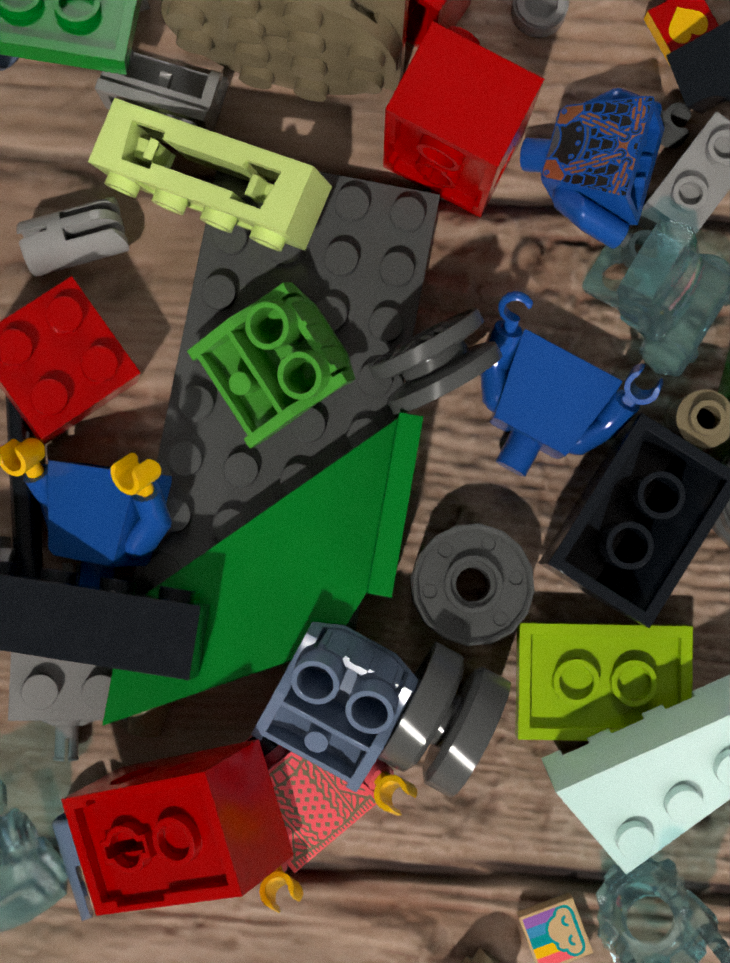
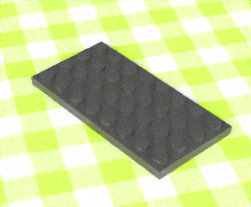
(367, 282)

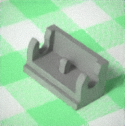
(167, 90)

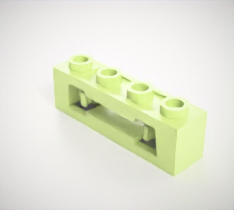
(135, 161)

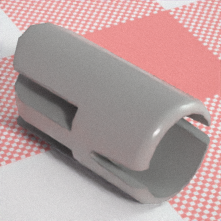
(72, 236)

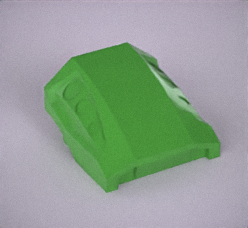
(274, 361)

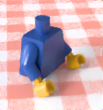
(95, 510)

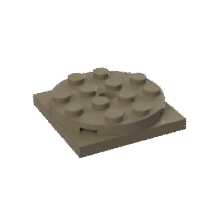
(298, 43)

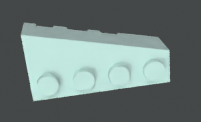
(651, 777)

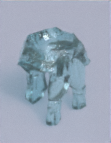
(692, 921)

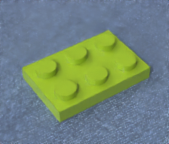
(597, 676)

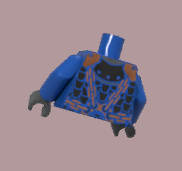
(604, 162)

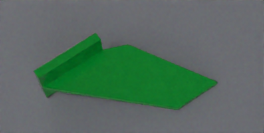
(291, 567)

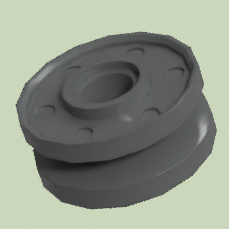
(436, 361)
(506, 577)

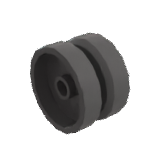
(453, 723)

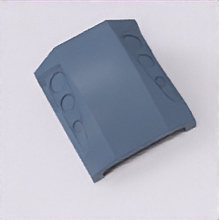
(338, 701)

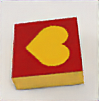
(679, 23)

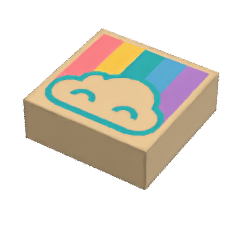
(555, 931)

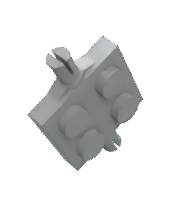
(58, 694)

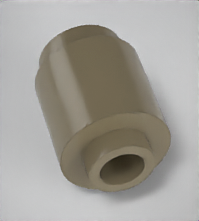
(714, 410)

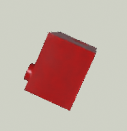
(458, 117)
(178, 829)

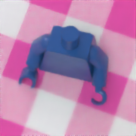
(551, 396)

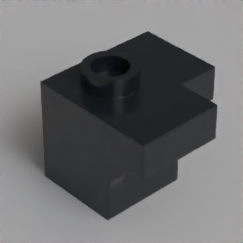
(704, 69)

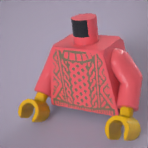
(319, 808)

